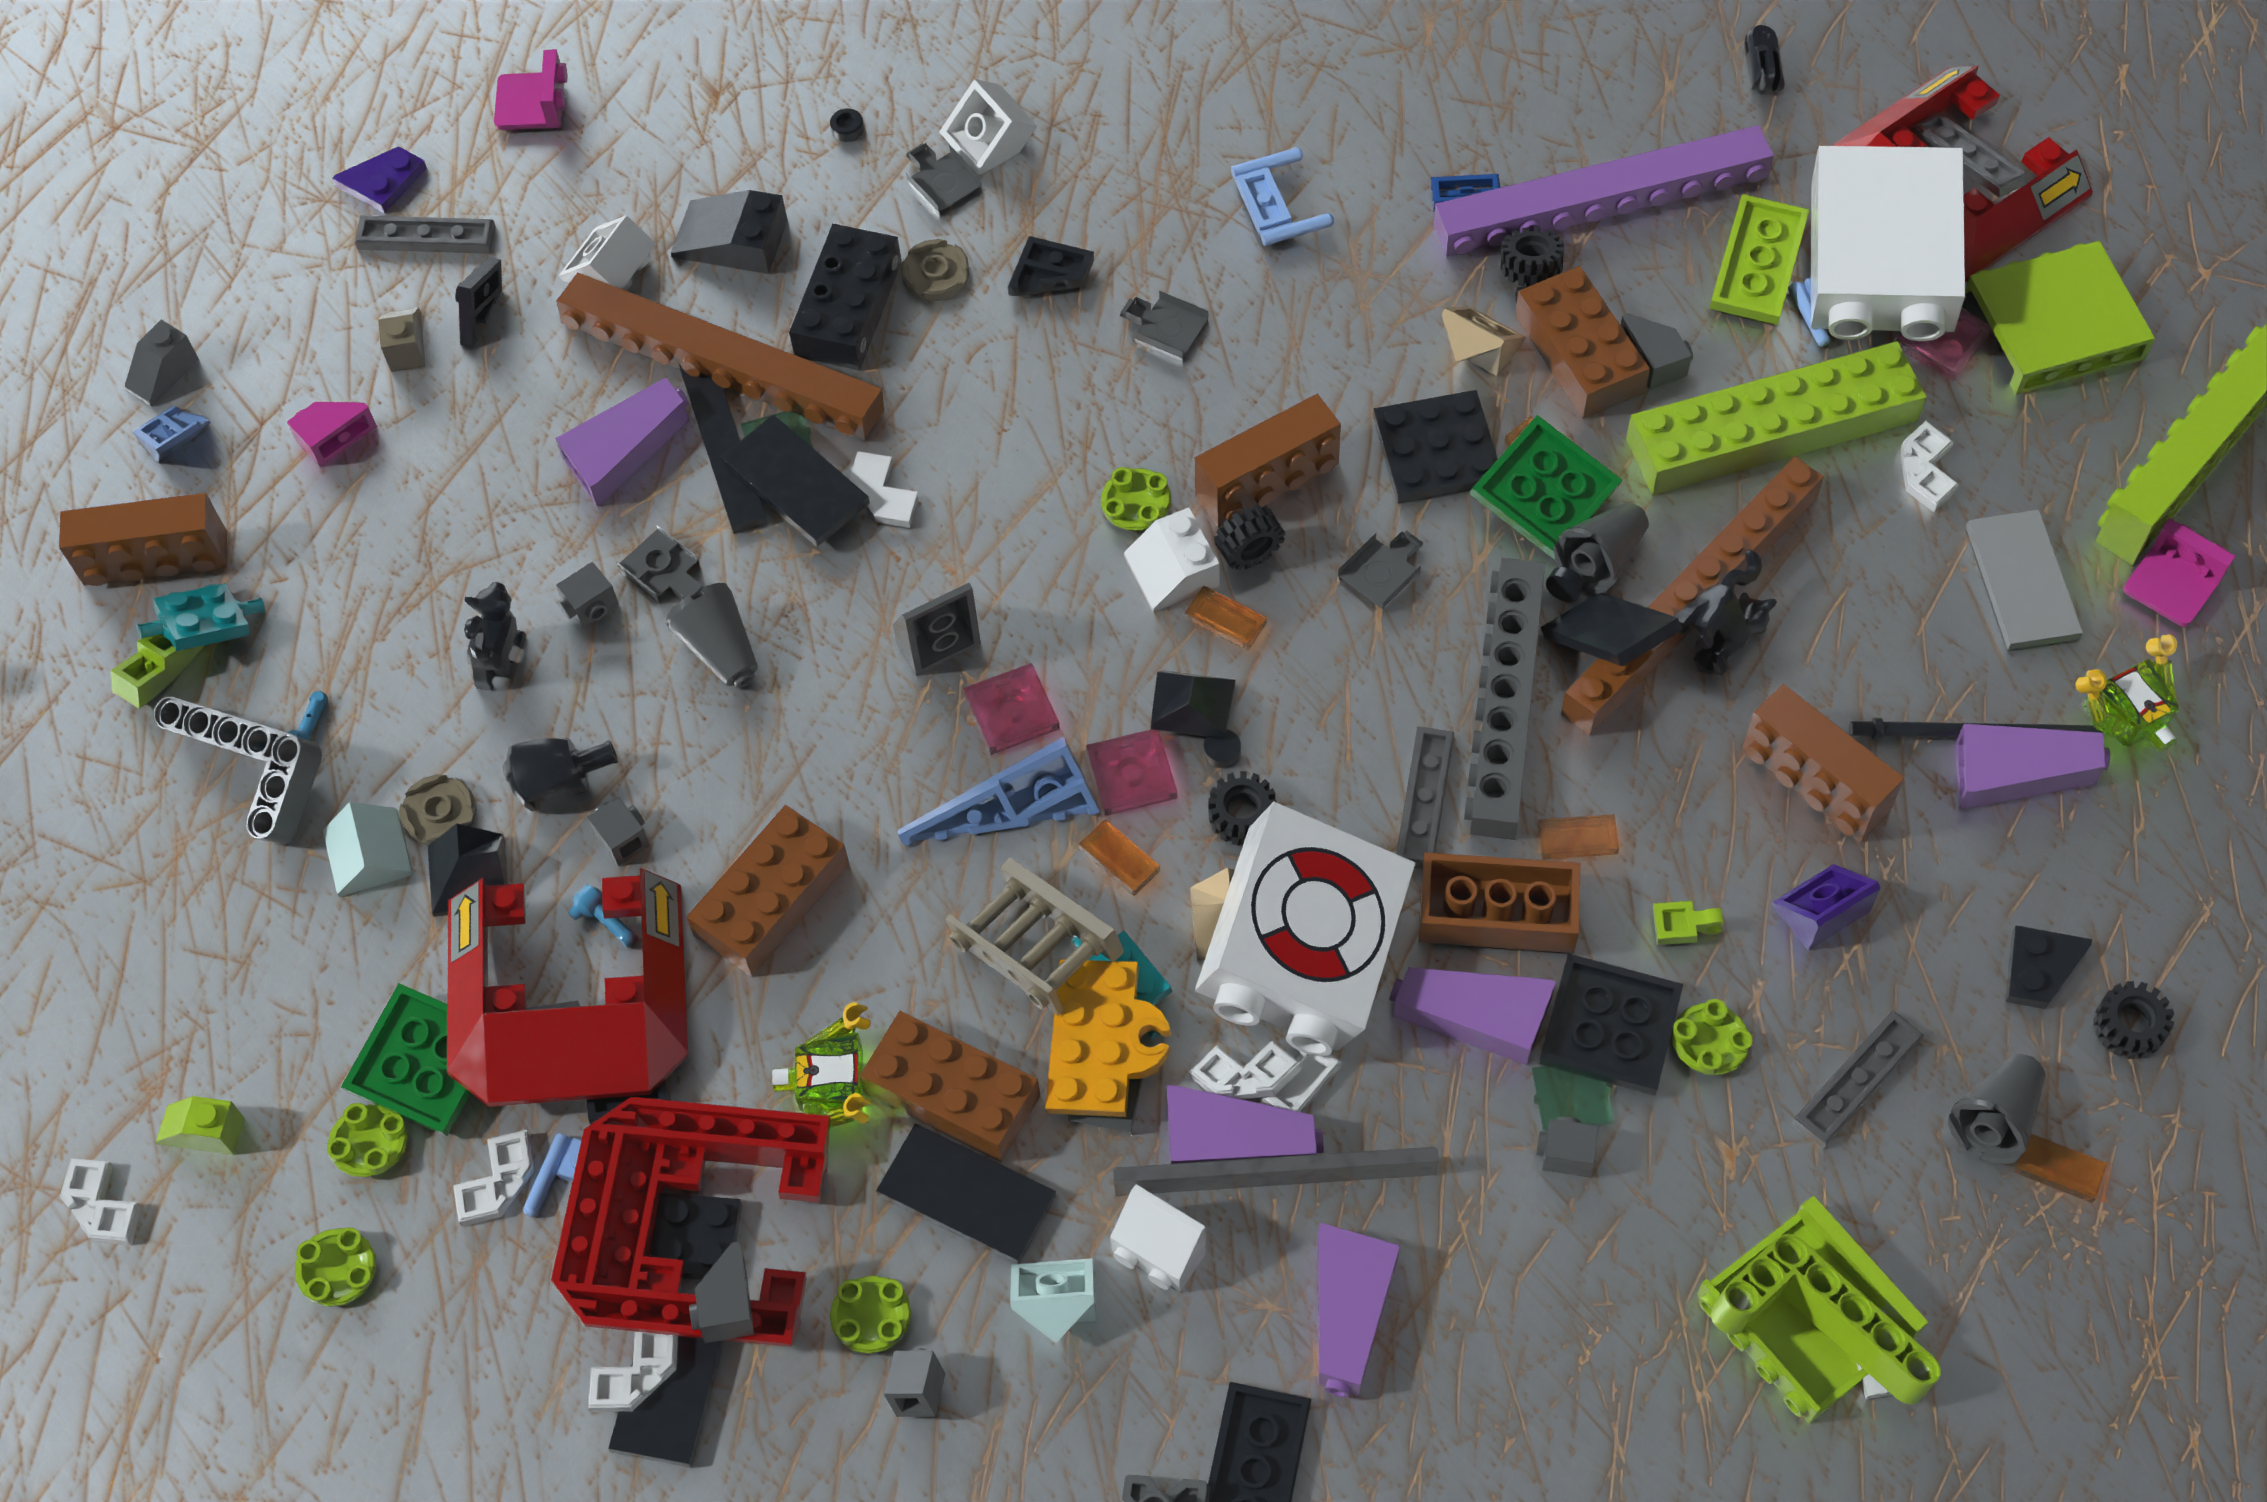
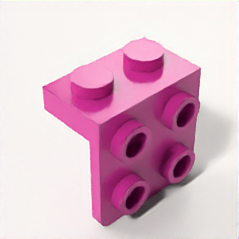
(532, 98)
(2179, 573)

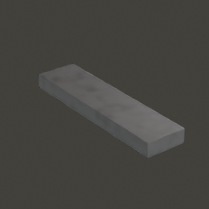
(1979, 160)
(425, 234)
(1425, 794)
(1857, 1079)

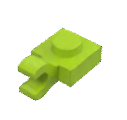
(1680, 923)

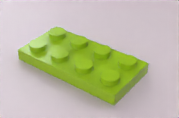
(1759, 259)

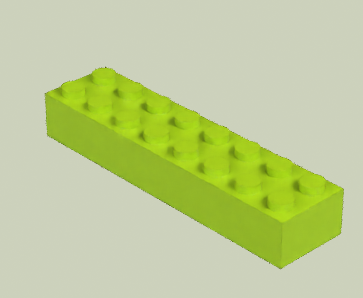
(1775, 418)
(2189, 453)

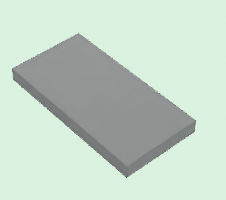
(2023, 579)

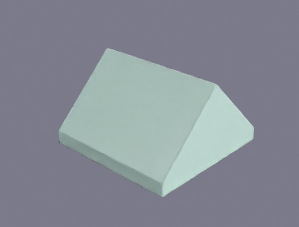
(366, 848)

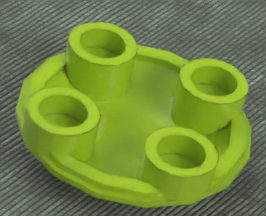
(1135, 498)
(1711, 1038)
(367, 1140)
(335, 1266)
(870, 1314)

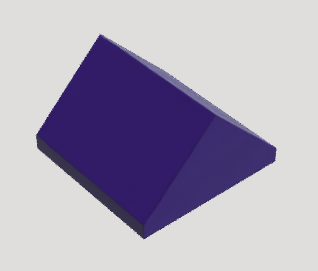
(1827, 904)

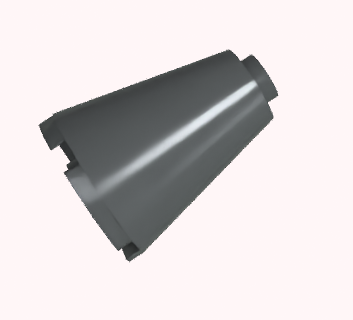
(1602, 545)
(715, 634)
(2000, 1110)

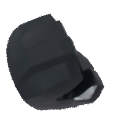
(552, 765)

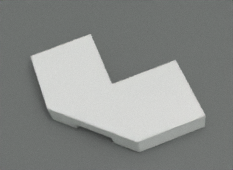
(1921, 476)
(886, 504)
(1259, 1078)
(85, 1196)
(491, 1196)
(628, 1386)

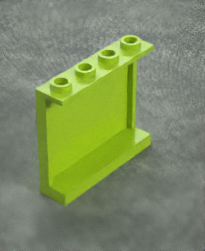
(2061, 316)
(1788, 1345)

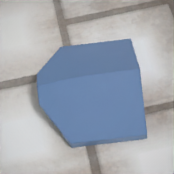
(169, 432)

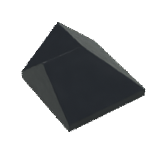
(1192, 704)
(461, 859)

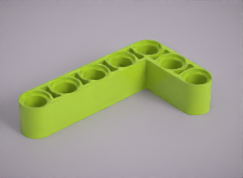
(1834, 1307)

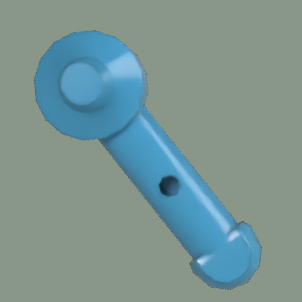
(318, 701)
(588, 903)

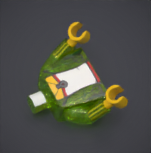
(2137, 700)
(829, 1071)

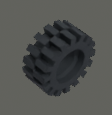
(1531, 256)
(1249, 537)
(1237, 789)
(2142, 1001)

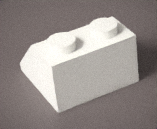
(987, 126)
(611, 254)
(1173, 560)
(1158, 1240)

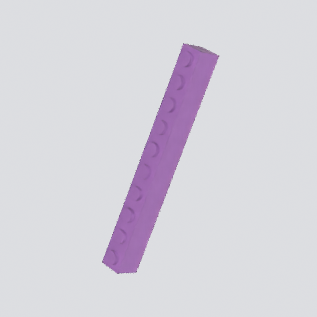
(1603, 190)

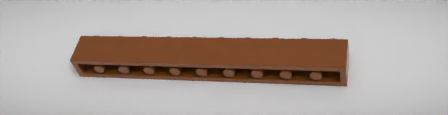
(726, 356)
(1754, 528)

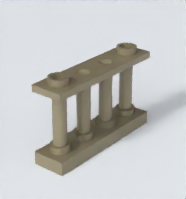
(1044, 902)

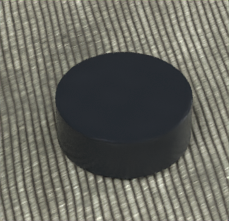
(847, 125)
(1565, 584)
(1222, 752)

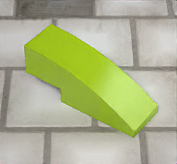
(150, 669)

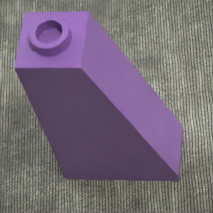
(623, 438)
(2021, 762)
(1476, 1008)
(1228, 1128)
(1351, 1299)

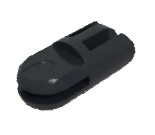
(1764, 59)

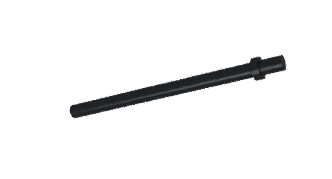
(1878, 728)

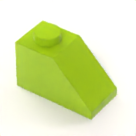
(201, 1125)

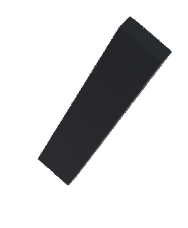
(720, 435)

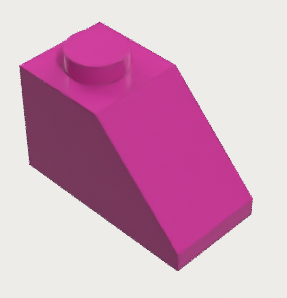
(330, 428)

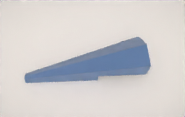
(1032, 790)

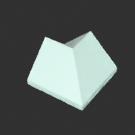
(1054, 1294)

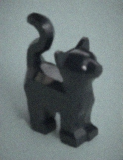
(1725, 620)
(492, 636)

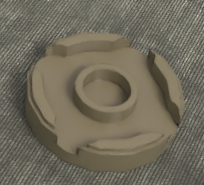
(935, 270)
(436, 806)

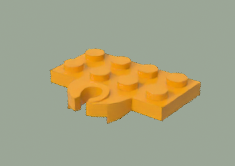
(1099, 1040)

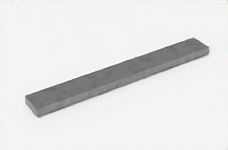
(1277, 1170)

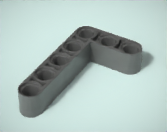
(274, 810)

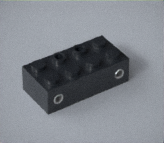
(845, 296)

